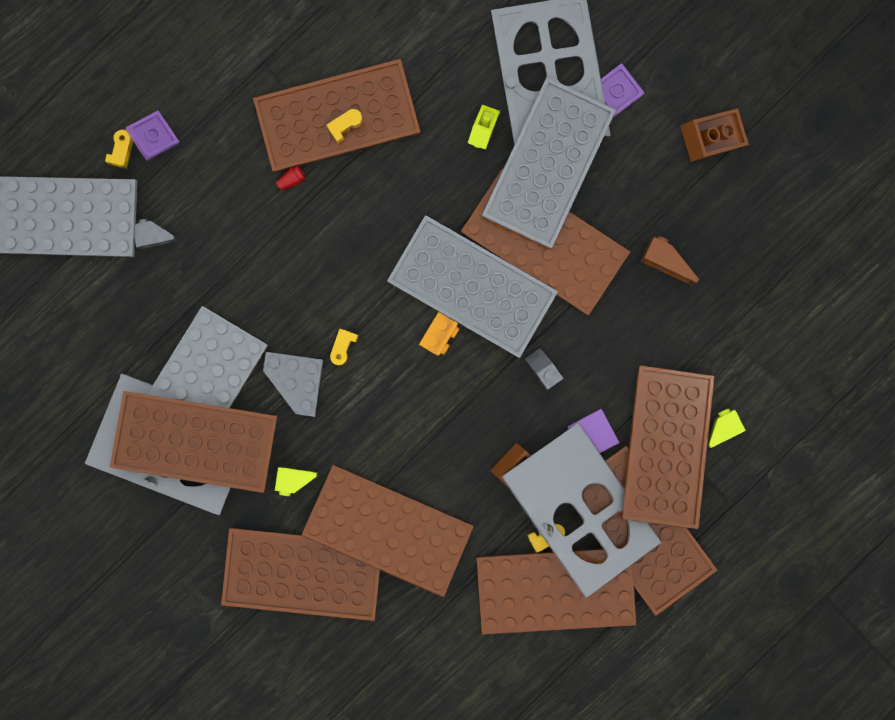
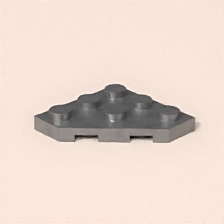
(295, 380)

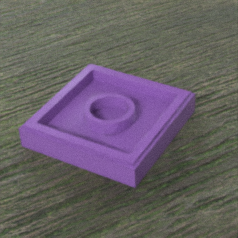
(620, 89)
(152, 135)
(598, 430)

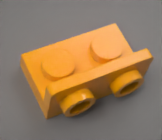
(438, 334)

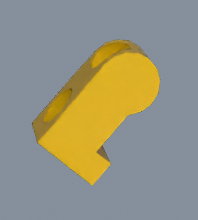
(344, 123)
(121, 150)
(339, 352)
(539, 542)

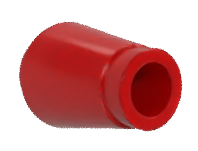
(291, 178)

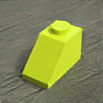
(483, 127)
(725, 427)
(292, 480)

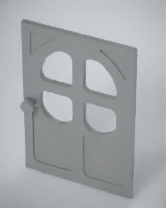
(507, 24)
(558, 477)
(206, 497)

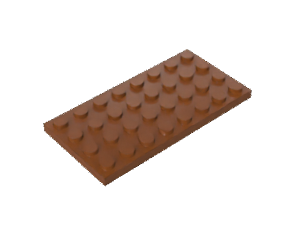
(297, 117)
(576, 266)
(193, 441)
(667, 447)
(387, 531)
(668, 568)
(296, 576)
(539, 595)

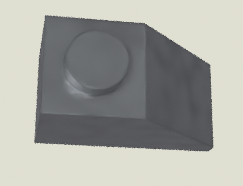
(149, 234)
(543, 368)

